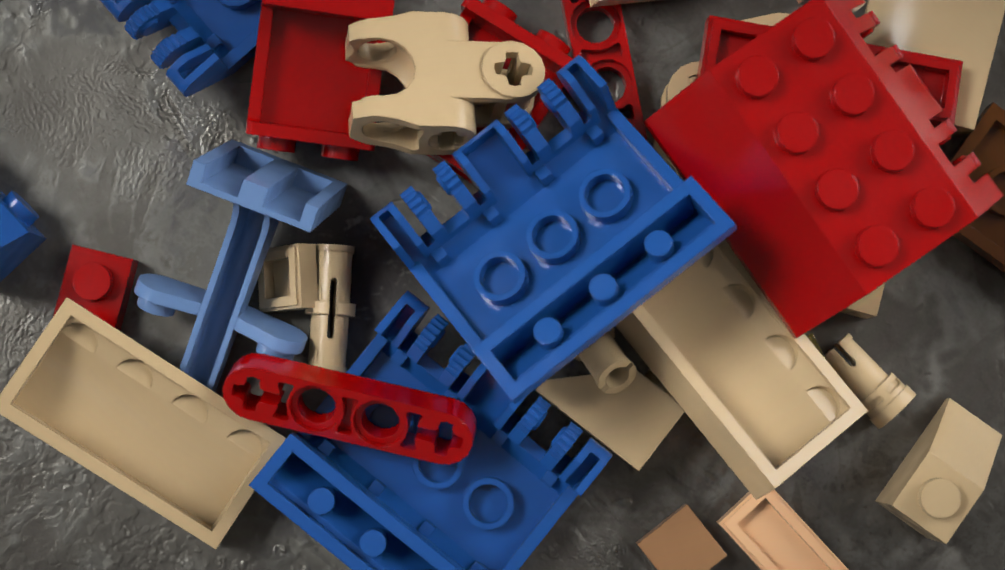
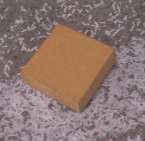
(681, 543)

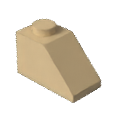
(624, 422)
(942, 473)

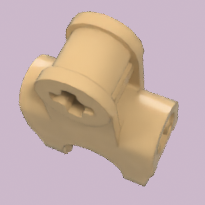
(446, 81)

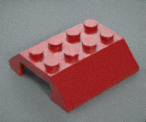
(822, 160)

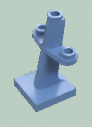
(262, 194)

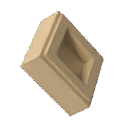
(288, 279)

